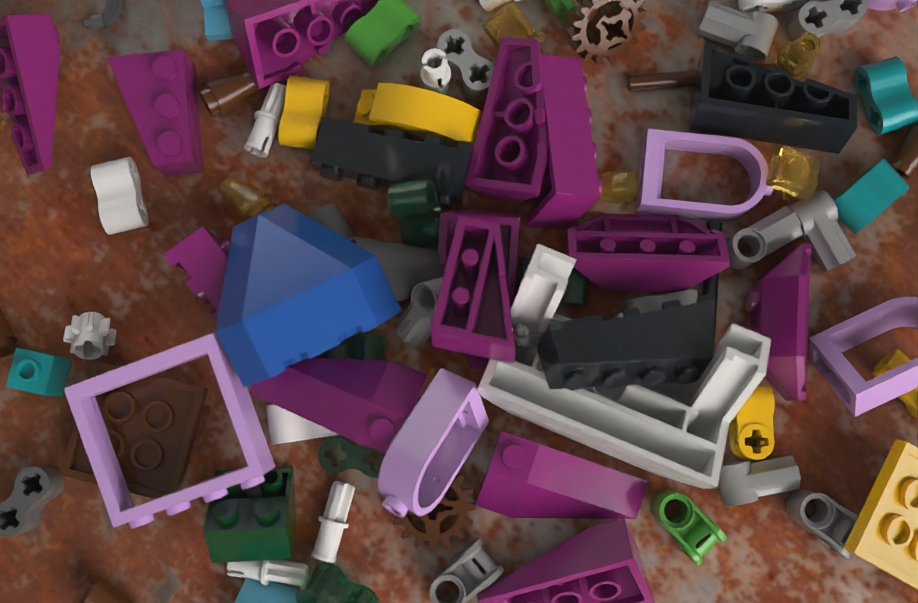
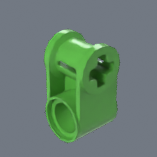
(690, 528)

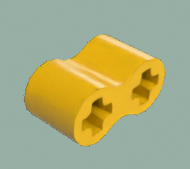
(303, 111)

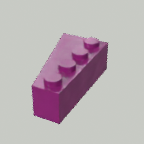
(571, 172)
(205, 260)

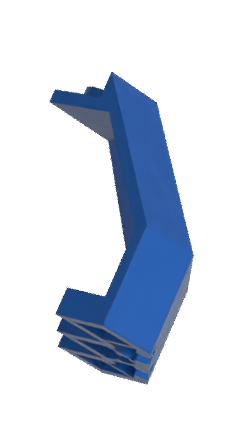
(295, 293)

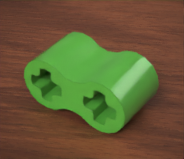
(382, 30)

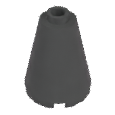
(403, 264)

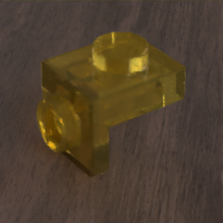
(510, 23)
(793, 174)

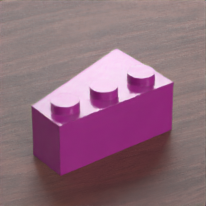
(164, 106)

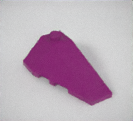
(348, 396)
(548, 483)
(588, 568)

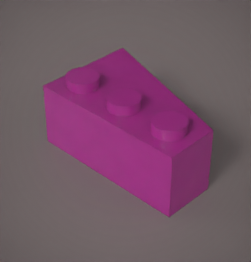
(473, 296)

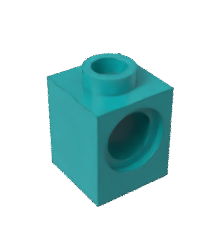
(39, 372)

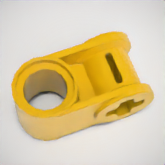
(756, 422)

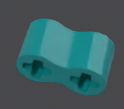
(886, 95)
(869, 195)

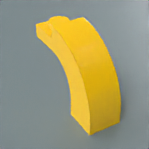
(418, 113)

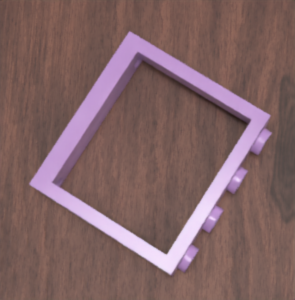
(102, 454)

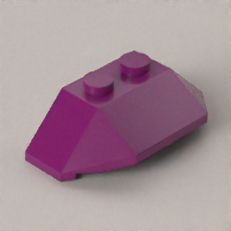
(646, 252)
(781, 313)

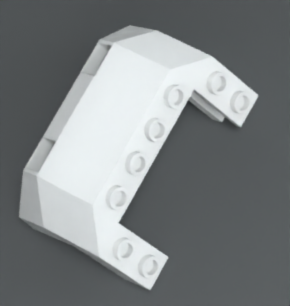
(658, 428)

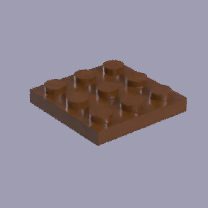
(150, 430)

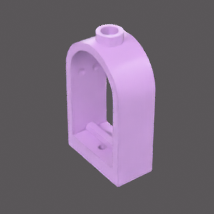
(651, 173)
(842, 377)
(432, 445)

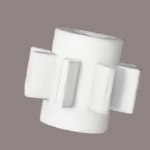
(90, 335)

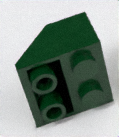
(253, 521)

